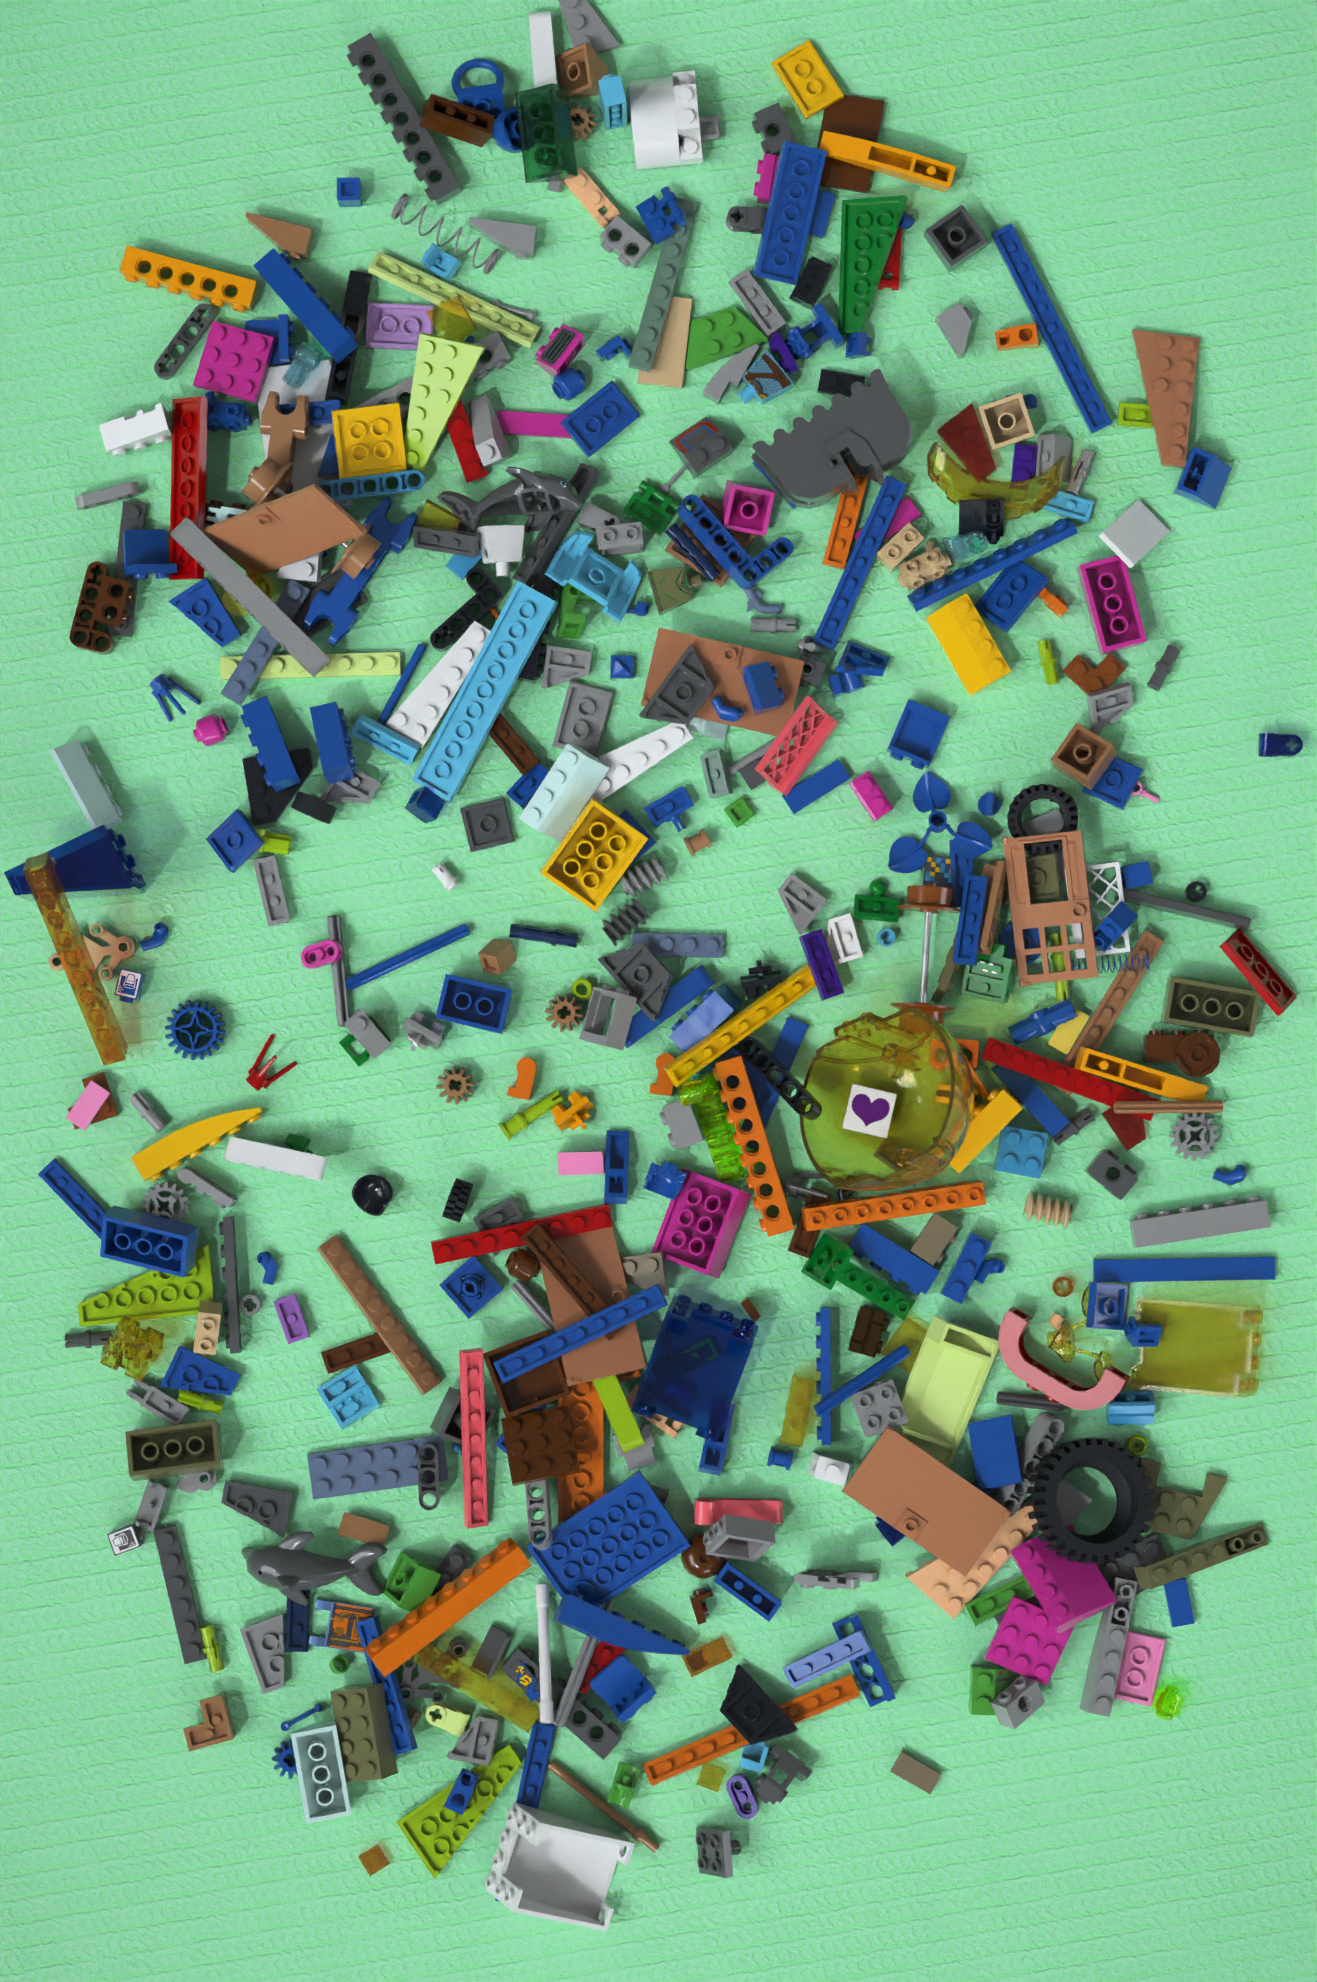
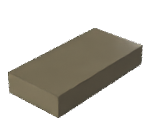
(915, 1772)

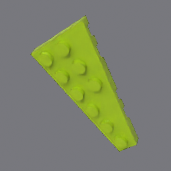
(437, 386)
(153, 1295)
(440, 1831)

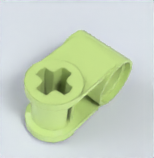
(451, 1718)

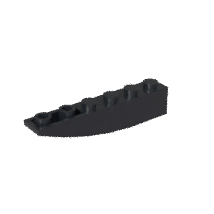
(353, 317)
(545, 586)

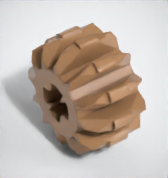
(586, 121)
(559, 1006)
(457, 1077)

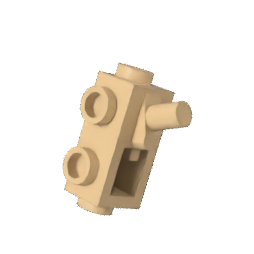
(923, 567)

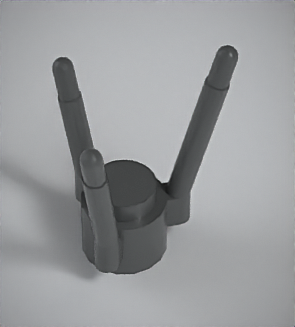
(795, 1185)

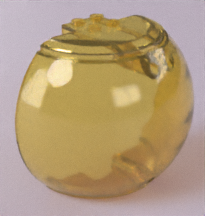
(931, 1111)

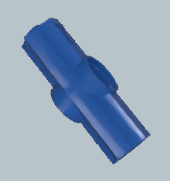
(1042, 1022)

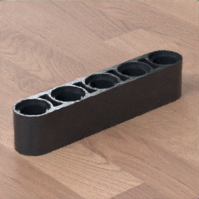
(786, 1084)

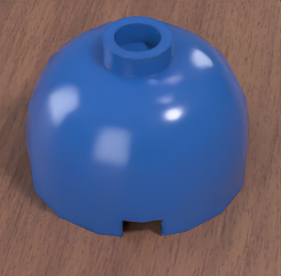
(507, 132)

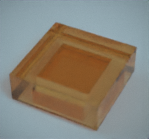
(373, 1859)

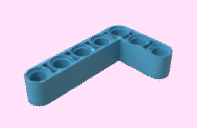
(380, 485)

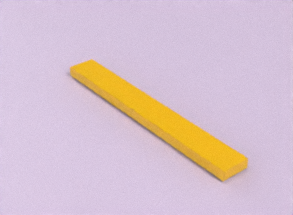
(740, 1026)

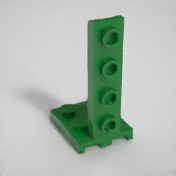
(831, 1263)

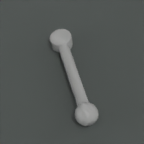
(531, 314)
(665, 487)

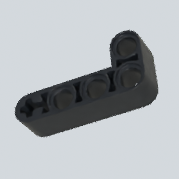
(462, 613)

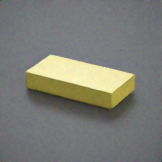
(1067, 1033)

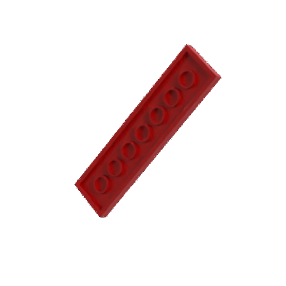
(188, 478)

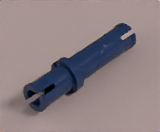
(692, 552)
(549, 936)

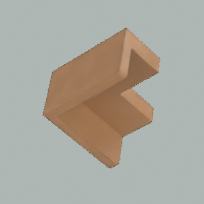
(217, 1725)

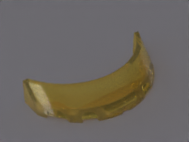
(1019, 496)

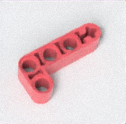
(710, 1510)

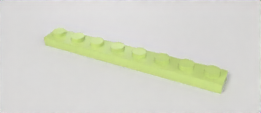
(437, 291)
(339, 666)

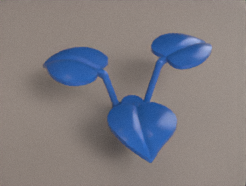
(934, 795)

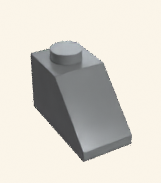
(955, 327)
(367, 1033)

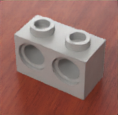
(629, 238)

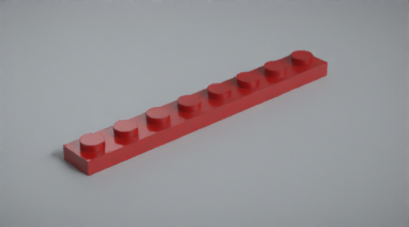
(1061, 1075)
(510, 1235)

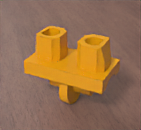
(575, 1115)

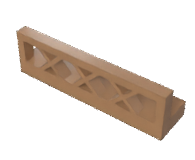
(997, 880)

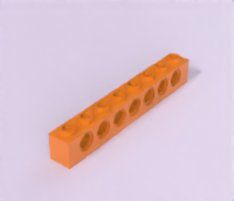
(893, 1205)
(783, 1220)

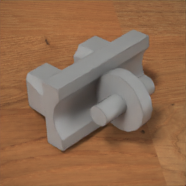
(420, 1035)

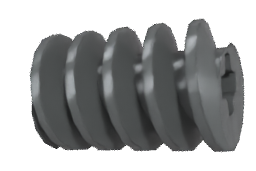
(624, 921)

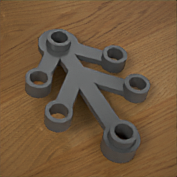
(427, 1677)

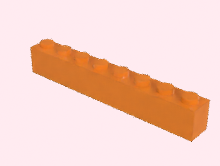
(447, 1607)

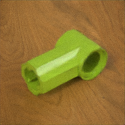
(274, 842)

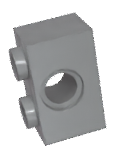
(1017, 1702)

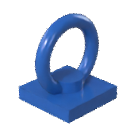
(484, 97)

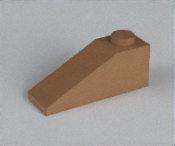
(288, 237)

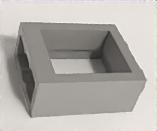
(597, 1016)
(739, 1538)

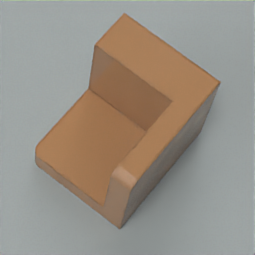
(497, 956)

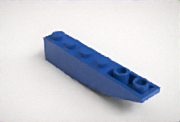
(612, 1628)

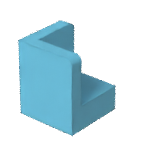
(754, 1756)

